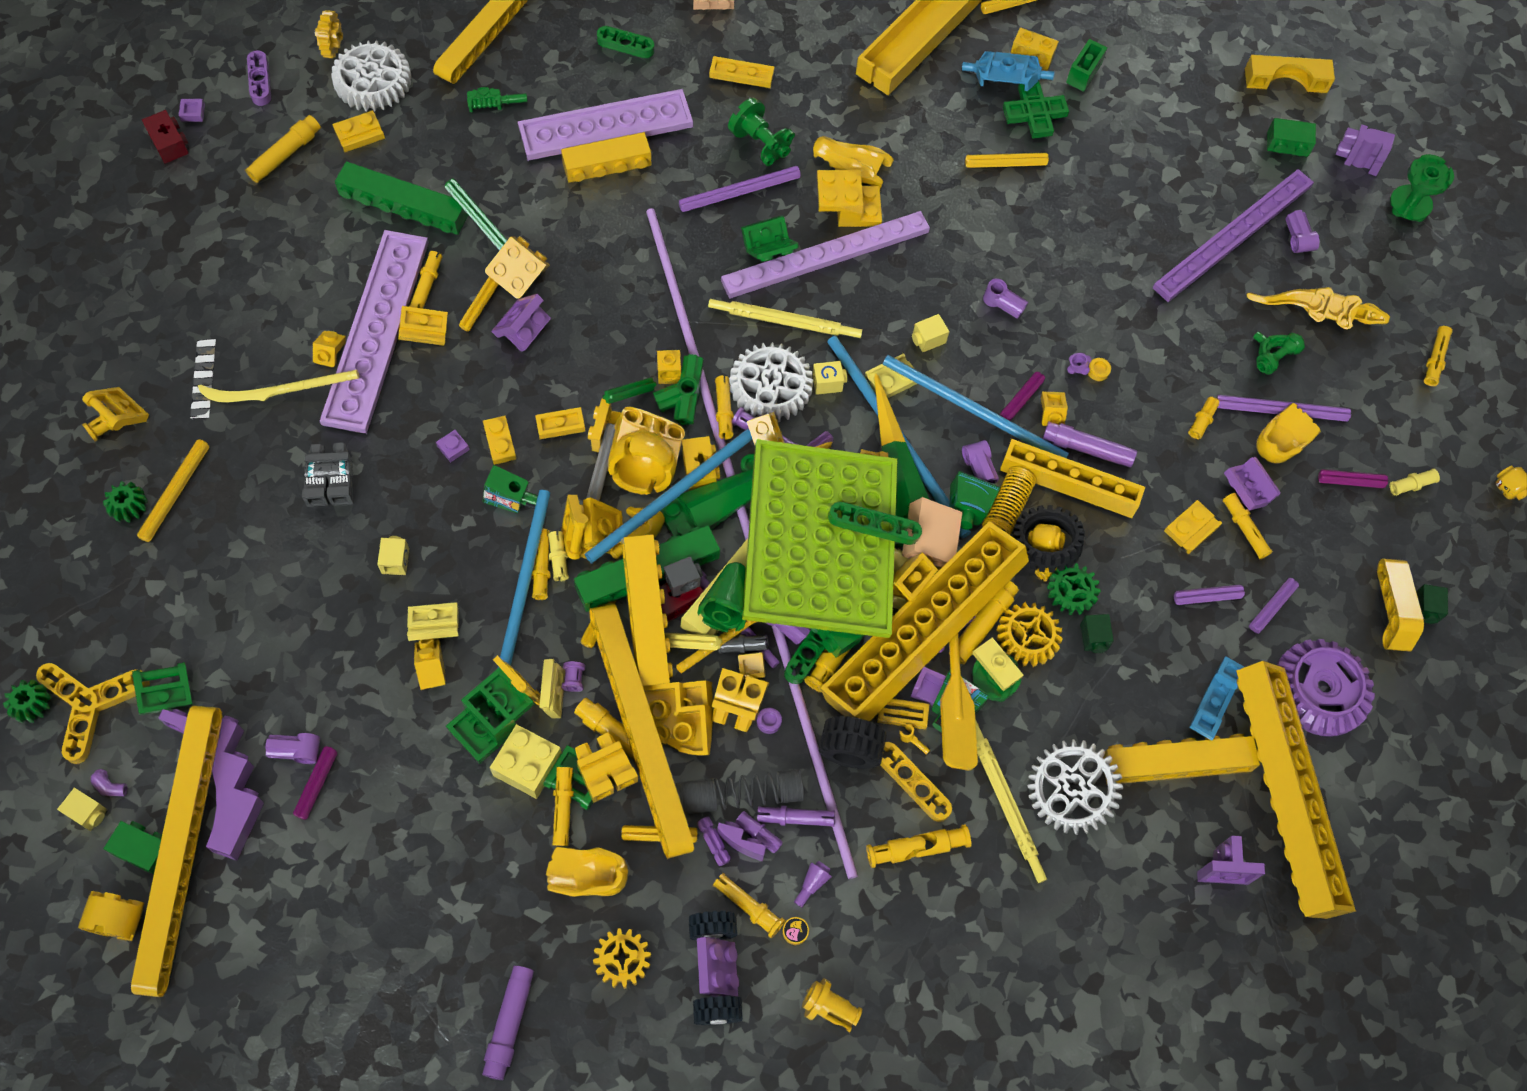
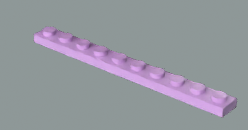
(824, 254)

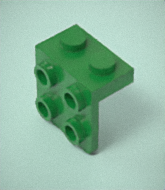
(768, 239)

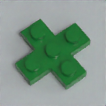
(1036, 110)

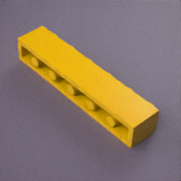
(1075, 479)
(645, 609)
(1184, 758)

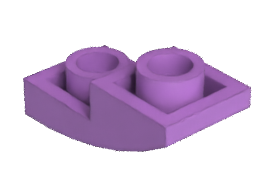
(733, 836)

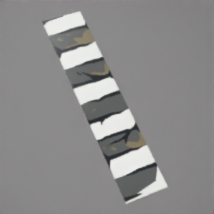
(202, 376)

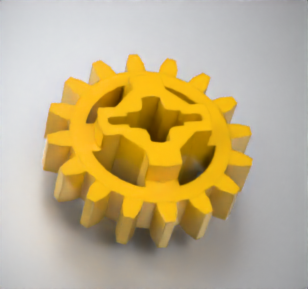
(329, 34)
(634, 957)

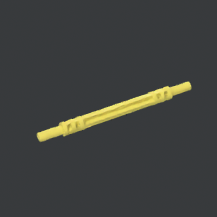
(785, 318)
(1008, 805)

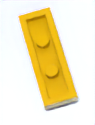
(741, 72)

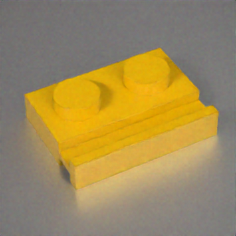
(358, 131)
(422, 325)
(1193, 526)

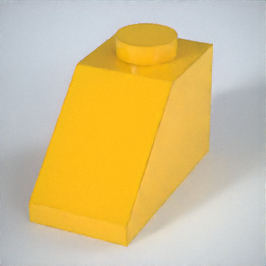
(914, 575)

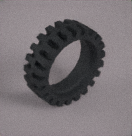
(1051, 517)

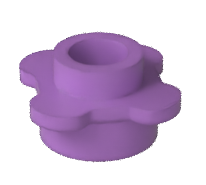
(1079, 358)

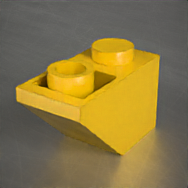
(429, 663)

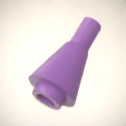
(815, 878)

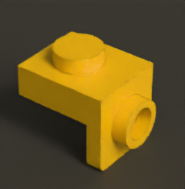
(327, 347)

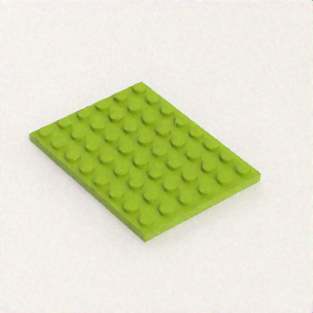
(801, 564)

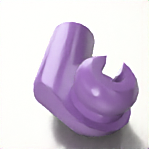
(105, 787)

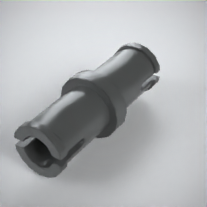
(743, 644)

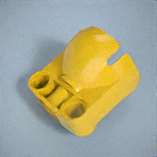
(644, 451)

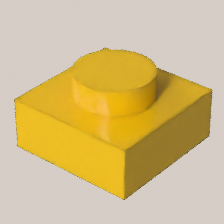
(752, 665)

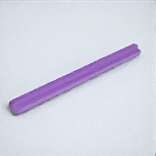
(739, 188)
(1277, 407)

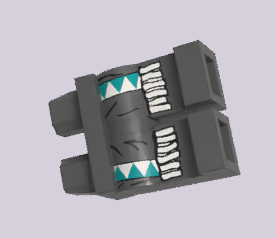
(328, 476)

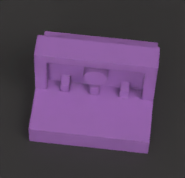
(522, 322)
(1229, 865)

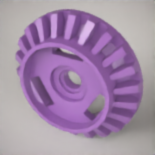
(1352, 697)

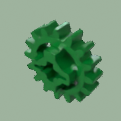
(1073, 577)

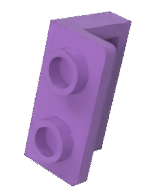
(1252, 484)

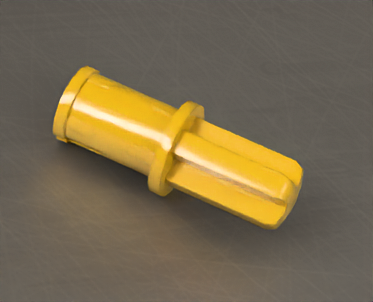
(1204, 418)

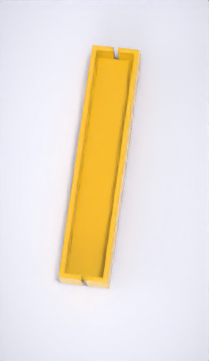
(910, 41)

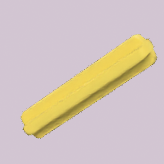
(694, 641)

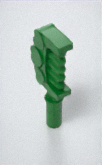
(484, 97)

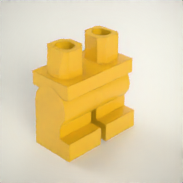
(733, 699)
(602, 764)

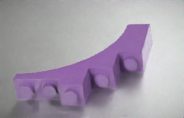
(236, 805)

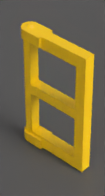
(518, 680)

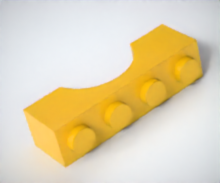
(1313, 74)

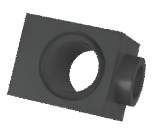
(682, 576)

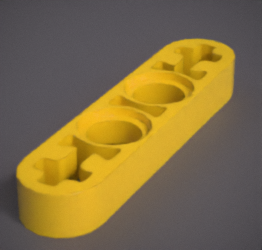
(916, 779)

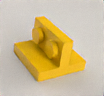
(601, 523)

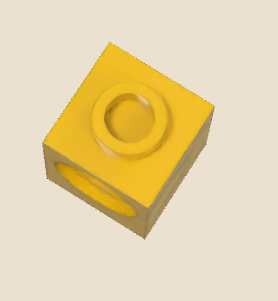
(668, 366)

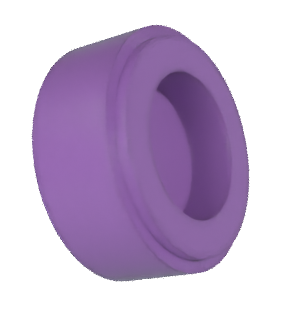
(769, 720)

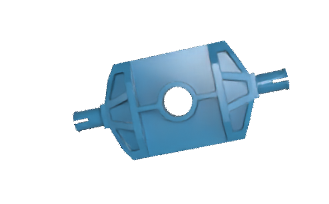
(1022, 69)

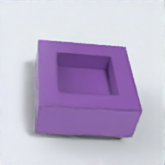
(191, 110)
(452, 446)

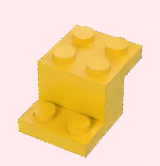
(845, 194)

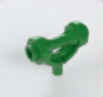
(1289, 344)

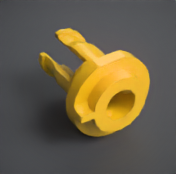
(829, 1005)

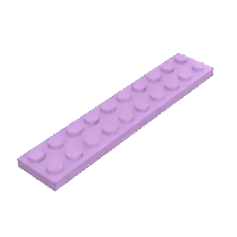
(375, 331)

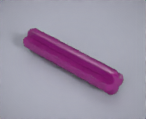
(1022, 396)
(1353, 478)
(315, 783)

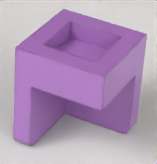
(928, 686)

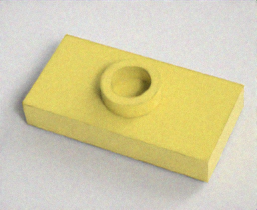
(997, 664)

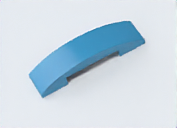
(1216, 699)

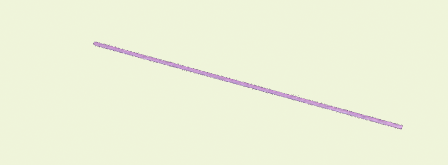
(744, 521)

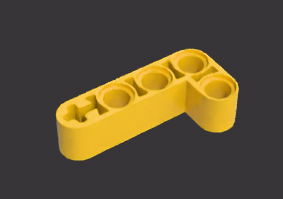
(1401, 605)

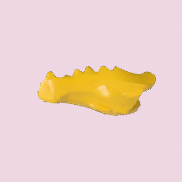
(853, 157)

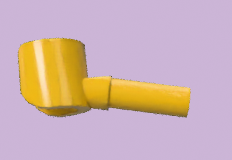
(913, 739)

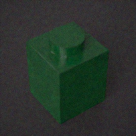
(1433, 603)
(1096, 633)

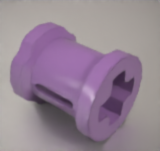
(573, 676)

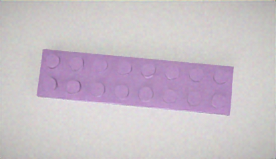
(647, 114)

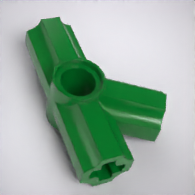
(684, 402)

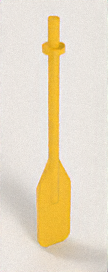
(958, 717)

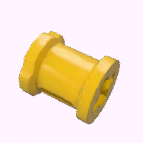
(97, 427)

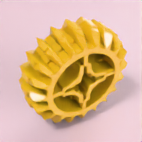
(1048, 644)

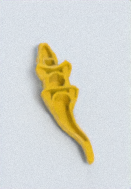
(1324, 303)

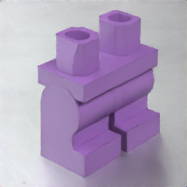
(1365, 148)

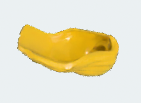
(1286, 435)
(586, 872)

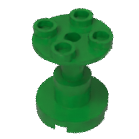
(751, 122)
(1427, 177)

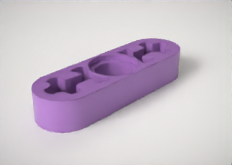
(263, 84)

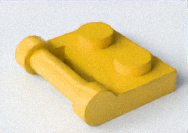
(124, 407)
(573, 527)

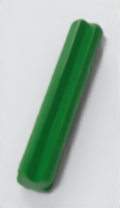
(629, 390)

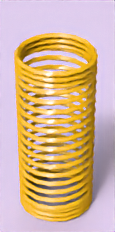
(999, 522)

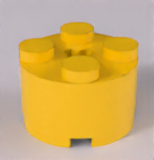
(111, 916)

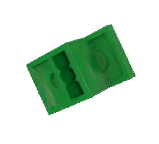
(489, 715)

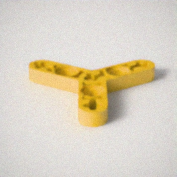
(82, 712)

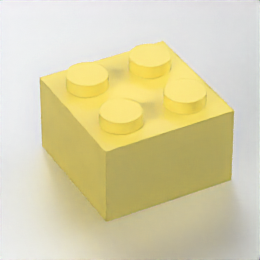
(525, 761)

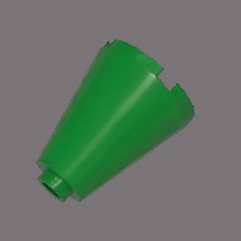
(724, 601)

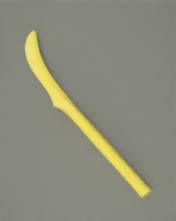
(265, 393)

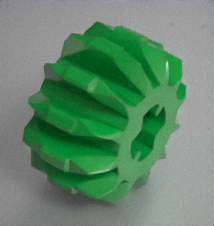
(125, 501)
(23, 710)

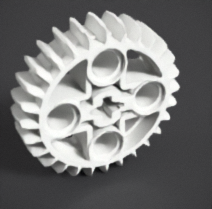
(371, 75)
(764, 390)
(1088, 755)

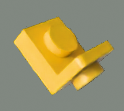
(1054, 407)

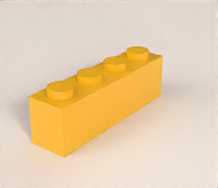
(606, 157)

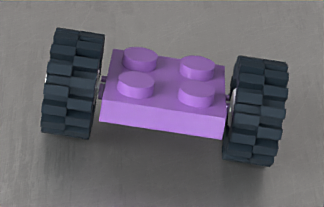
(716, 968)

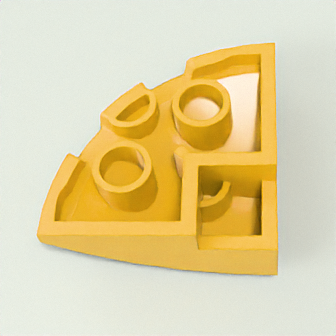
(683, 714)

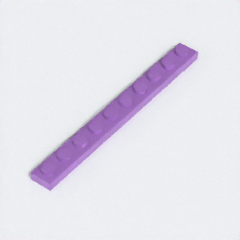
(1232, 235)

